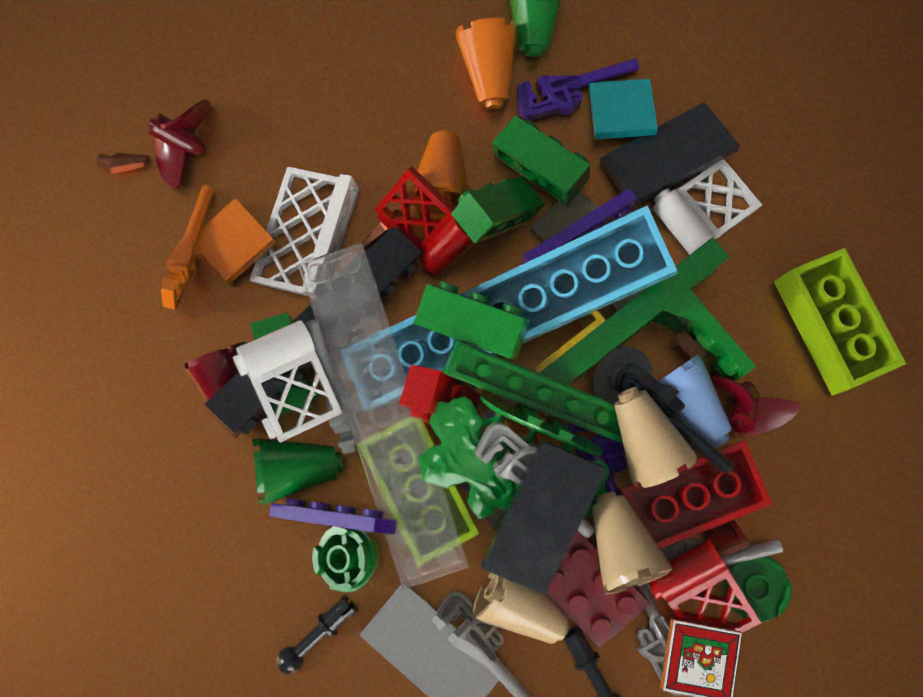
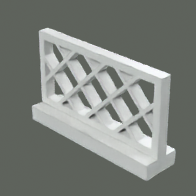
(330, 232)

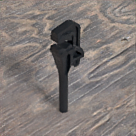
(665, 397)

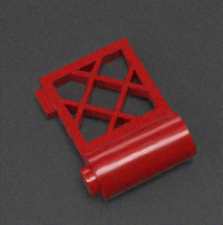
(443, 243)
(698, 572)

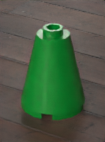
(534, 24)
(292, 467)

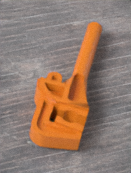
(182, 260)

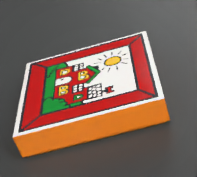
(700, 659)

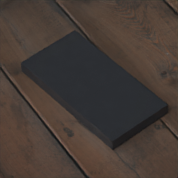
(672, 155)
(543, 517)

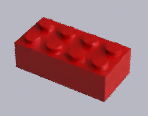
(699, 497)

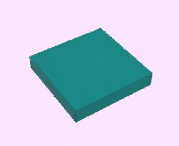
(622, 109)

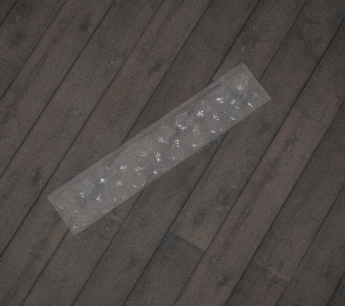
(386, 436)

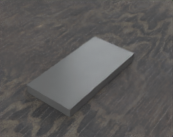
(422, 652)

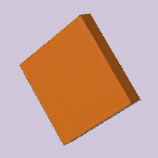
(233, 241)

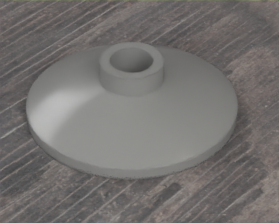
(606, 370)

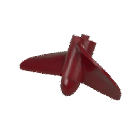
(176, 139)
(750, 412)

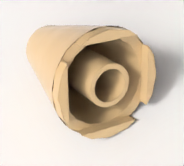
(650, 440)
(625, 546)
(520, 610)

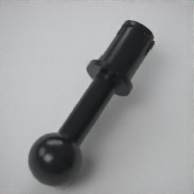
(291, 658)
(586, 660)

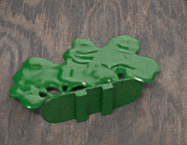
(460, 432)

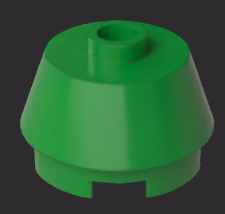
(346, 558)

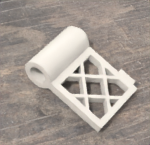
(686, 217)
(275, 355)

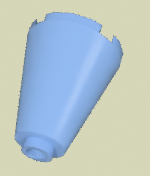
(702, 405)

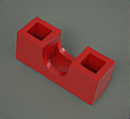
(429, 386)

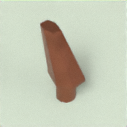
(122, 162)
(378, 232)

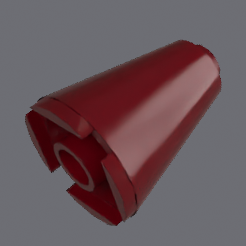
(213, 370)

